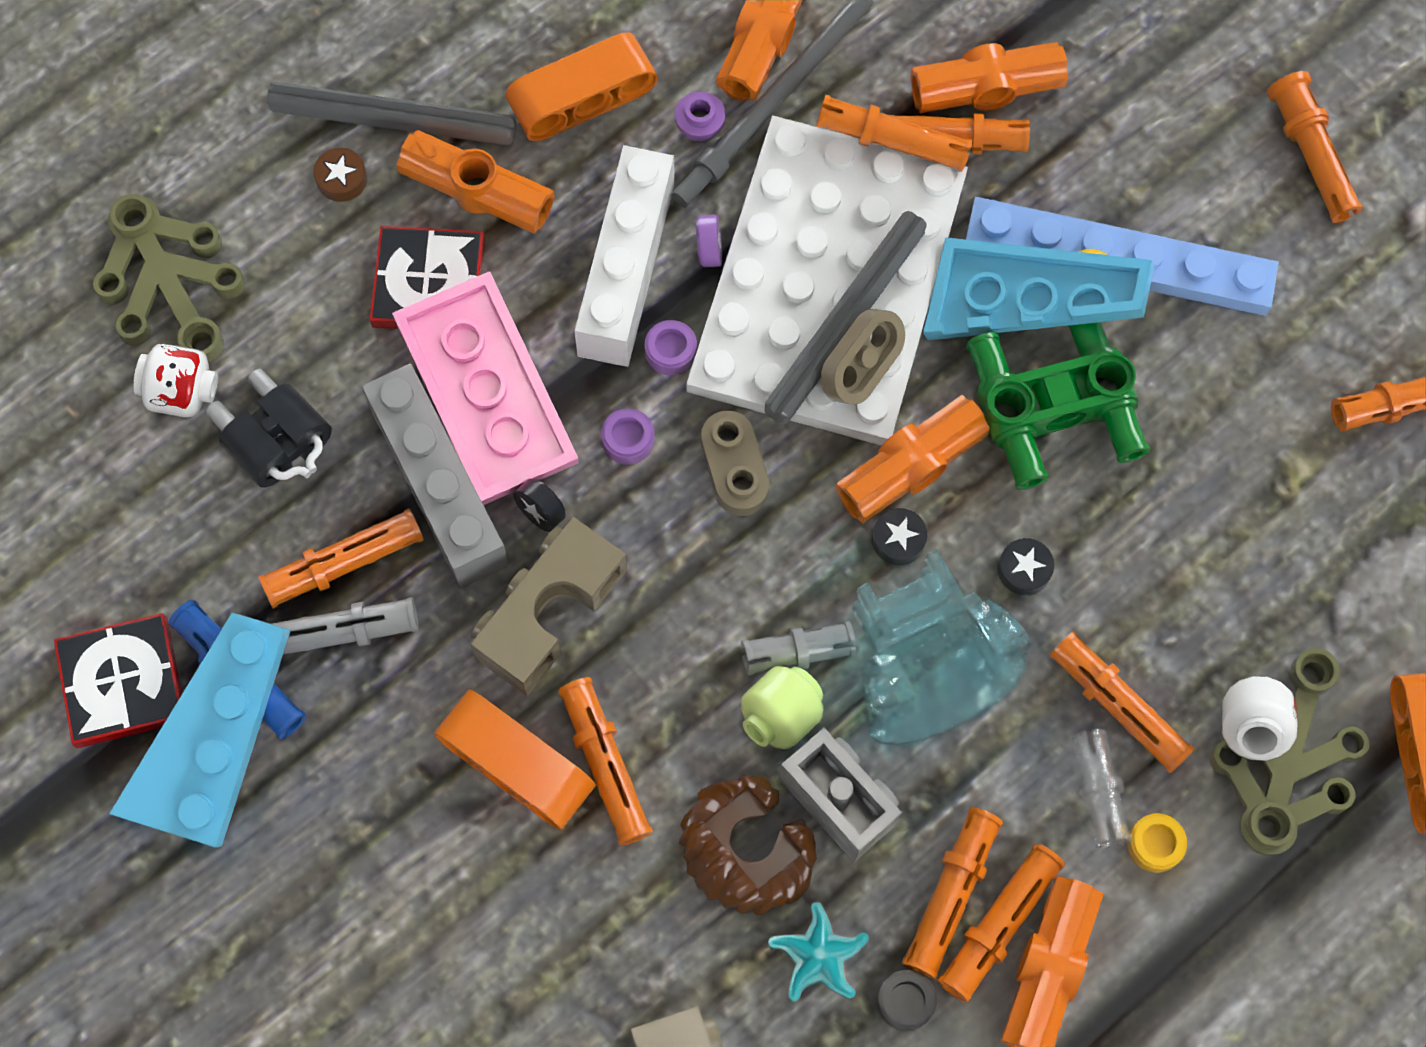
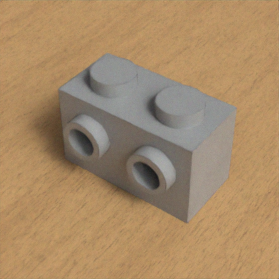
(840, 793)

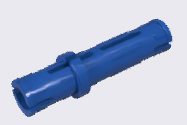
(201, 633)

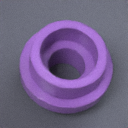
(695, 127)

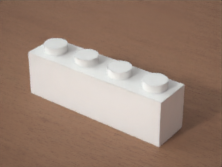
(625, 256)

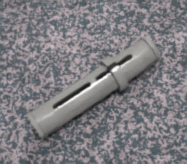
(352, 625)

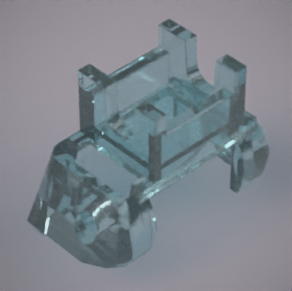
(932, 658)

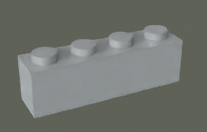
(435, 476)

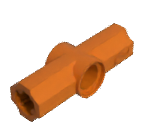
(759, 37)
(989, 77)
(450, 168)
(912, 459)
(1052, 964)

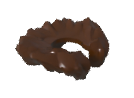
(725, 876)

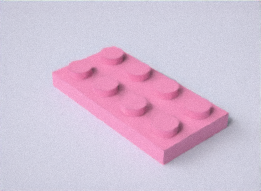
(485, 387)

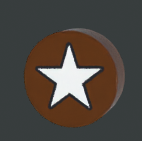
(340, 174)

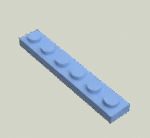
(1179, 266)

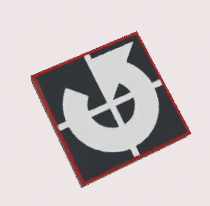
(419, 265)
(118, 679)

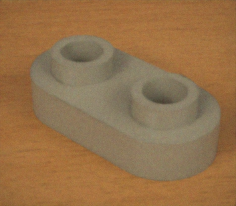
(857, 362)
(734, 460)

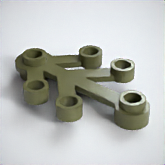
(163, 271)
(1294, 766)

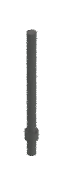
(714, 161)

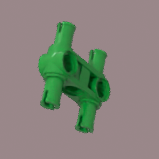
(1057, 400)

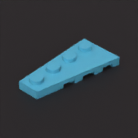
(1027, 288)
(205, 745)

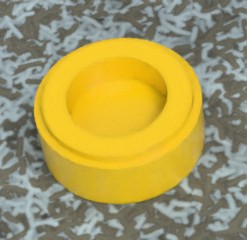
(1157, 843)

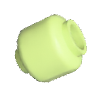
(782, 707)

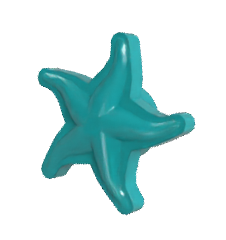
(819, 955)

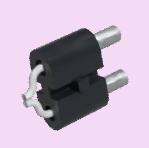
(274, 434)

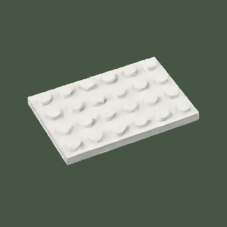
(800, 242)

